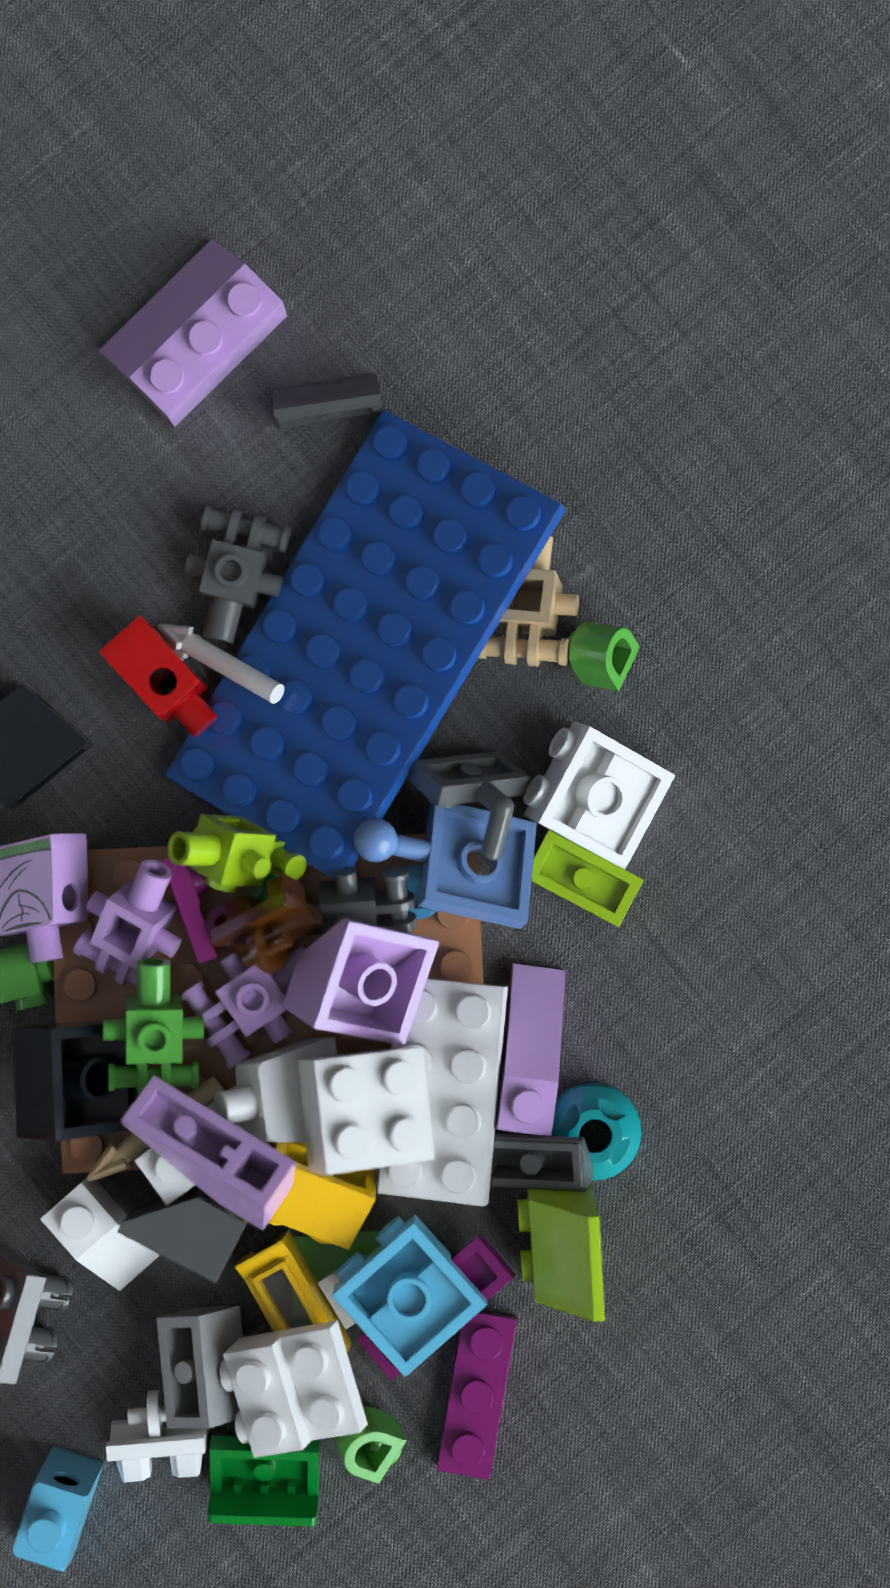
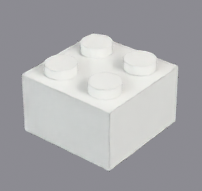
(365, 1110)

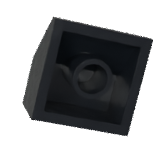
(65, 1081)

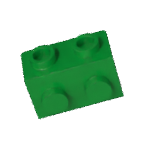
(263, 1489)

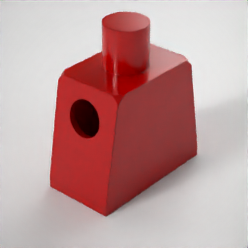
(145, 662)

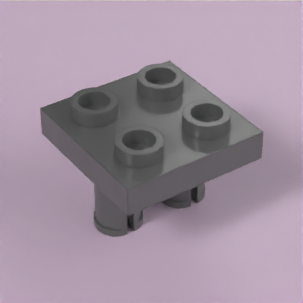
(21, 1294)

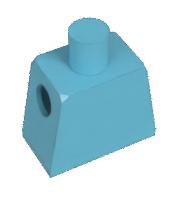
(57, 1511)

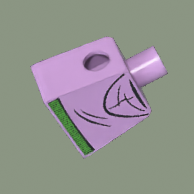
(43, 890)

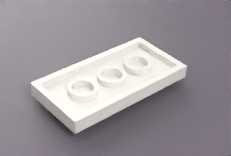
(462, 1053)

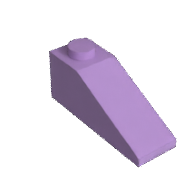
(531, 1050)
(212, 1152)

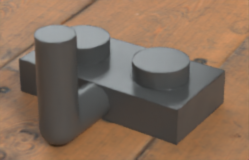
(474, 778)

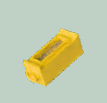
(287, 1287)

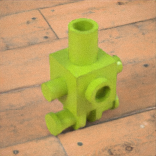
(233, 852)

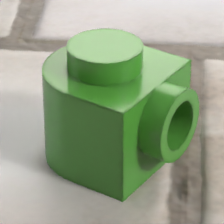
(602, 654)
(21, 980)
(375, 1448)

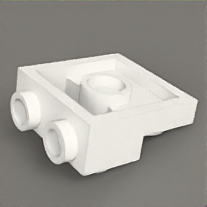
(597, 793)
(292, 1388)

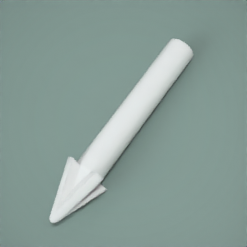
(190, 644)

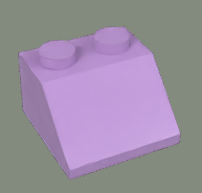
(361, 981)

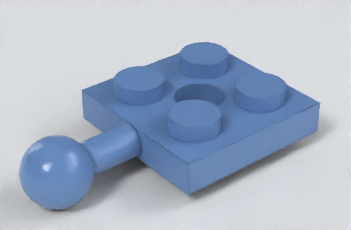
(446, 877)

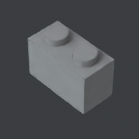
(190, 1360)

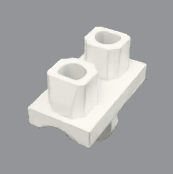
(147, 1437)

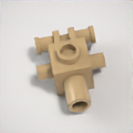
(535, 613)

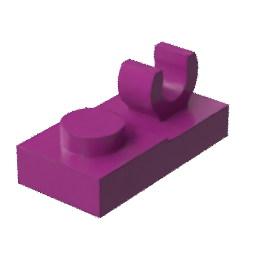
(186, 886)

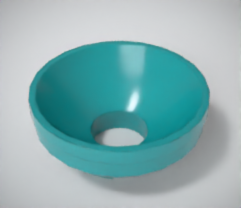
(606, 1104)

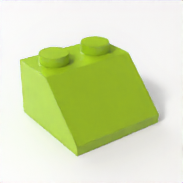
(563, 1250)

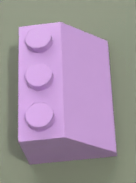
(195, 331)

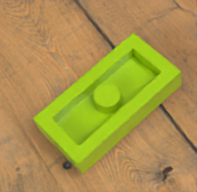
(584, 878)

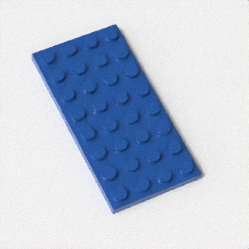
(367, 641)

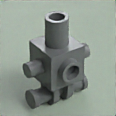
(233, 573)
(359, 901)

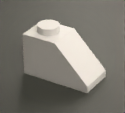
(88, 1227)

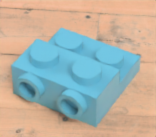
(407, 1293)

